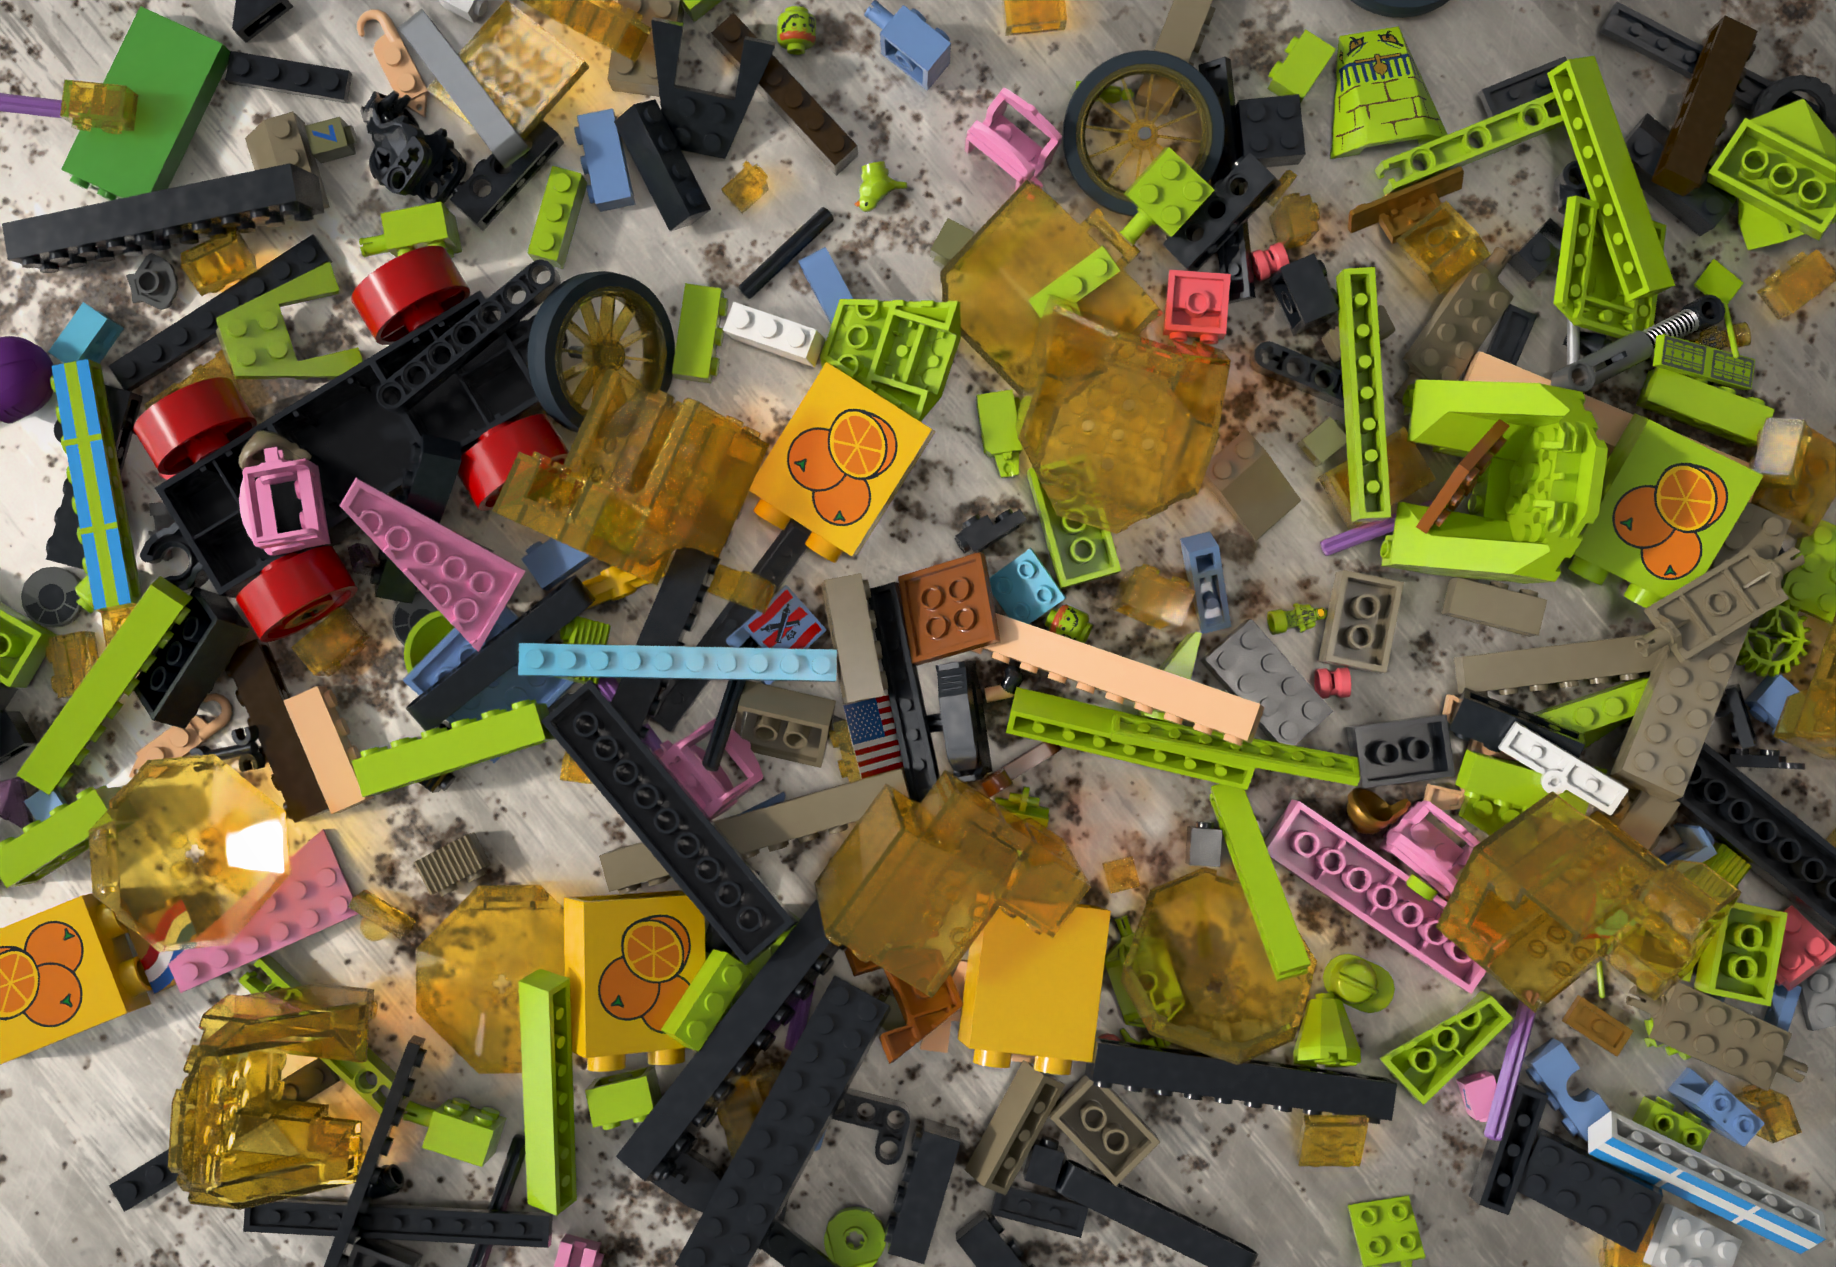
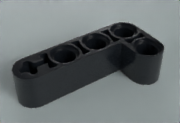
(1308, 370)
(878, 1121)

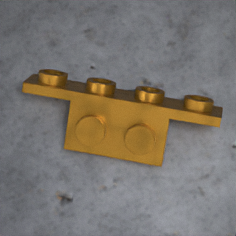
(1406, 207)

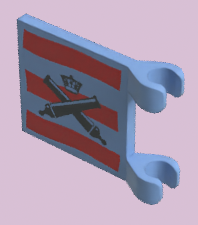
(784, 625)

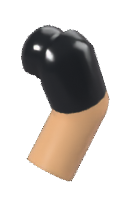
(1007, 688)

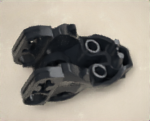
(404, 156)

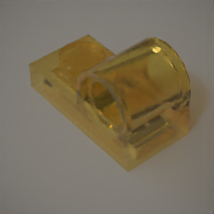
(742, 588)

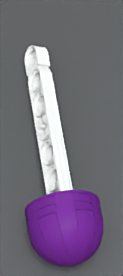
(23, 378)

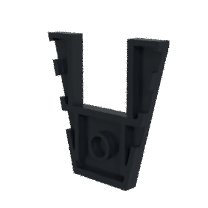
(700, 118)

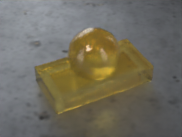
(380, 917)

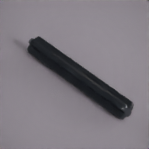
(786, 252)

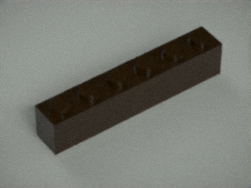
(790, 100)
(1705, 106)
(263, 695)

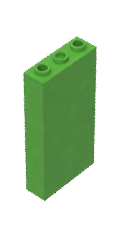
(174, 81)

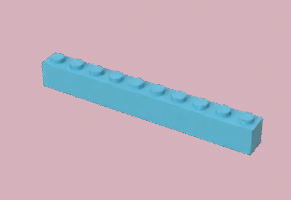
(677, 662)

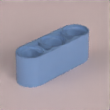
(825, 281)

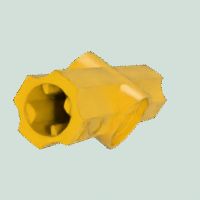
(613, 585)

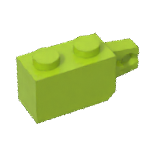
(997, 425)

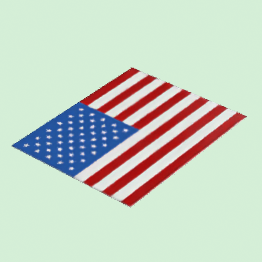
(873, 736)

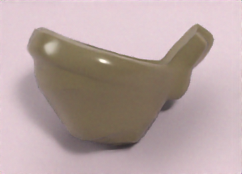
(253, 451)

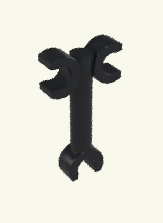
(246, 749)

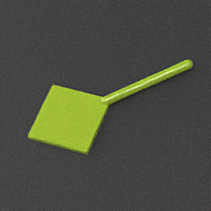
(1723, 284)

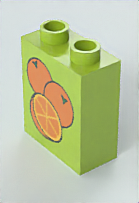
(1661, 512)

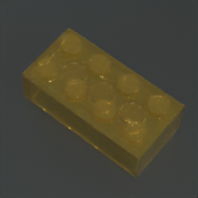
(1152, 598)

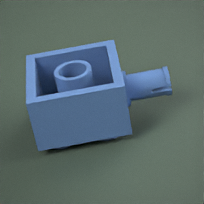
(911, 43)

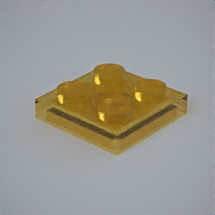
(1332, 1140)

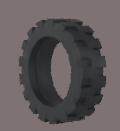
(1813, 86)

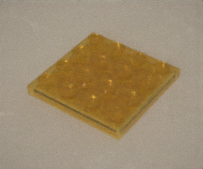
(518, 67)

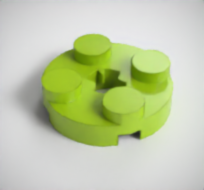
(863, 1222)

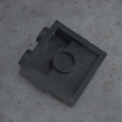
(981, 533)

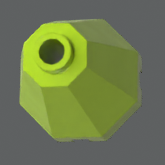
(1326, 1035)

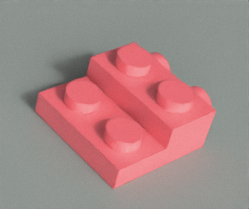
(1196, 306)
(1802, 950)

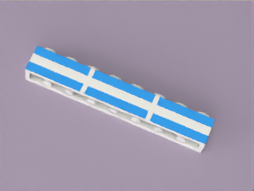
(1706, 1182)

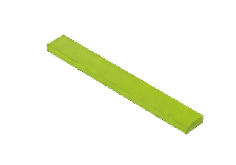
(1259, 754)

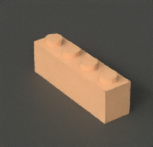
(327, 746)

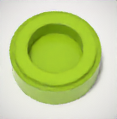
(1421, 887)

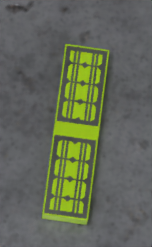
(1703, 362)

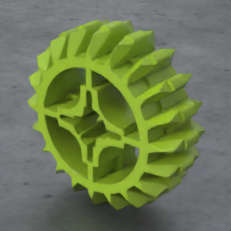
(1794, 638)

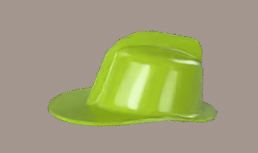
(1359, 983)

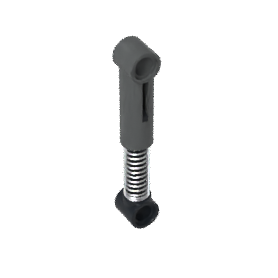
(1638, 345)

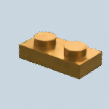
(1597, 1025)

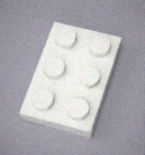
(1689, 1242)

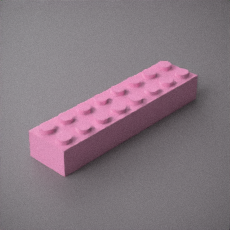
(1368, 890)

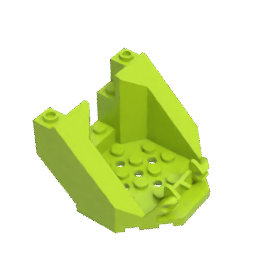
(1526, 502)

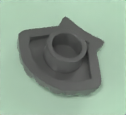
(154, 282)

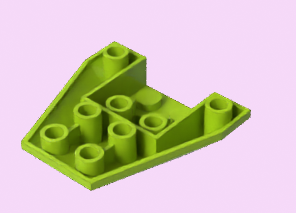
(1803, 127)

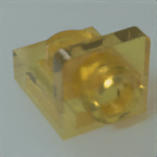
(746, 186)

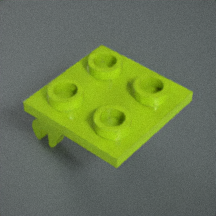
(1386, 1232)

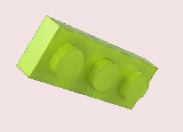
(1078, 280)

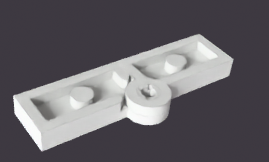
(1562, 770)

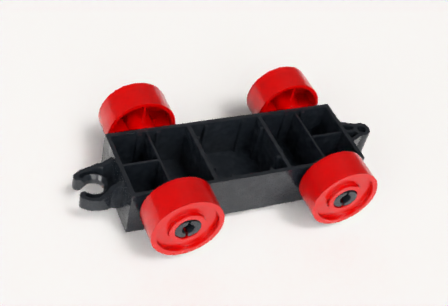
(349, 437)

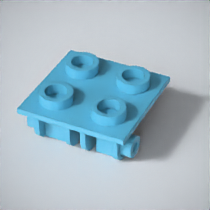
(1025, 588)

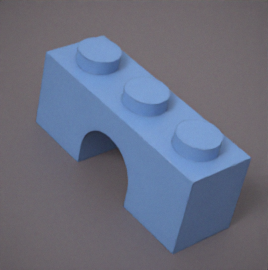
(1552, 1067)

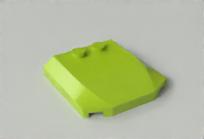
(1587, 280)

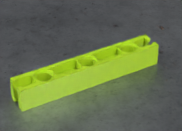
(1455, 150)
(1259, 882)
(351, 1072)

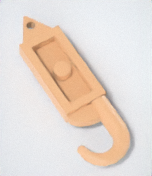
(396, 61)
(179, 741)

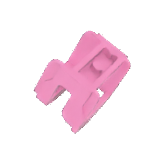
(1008, 144)
(258, 507)
(708, 788)
(1427, 848)

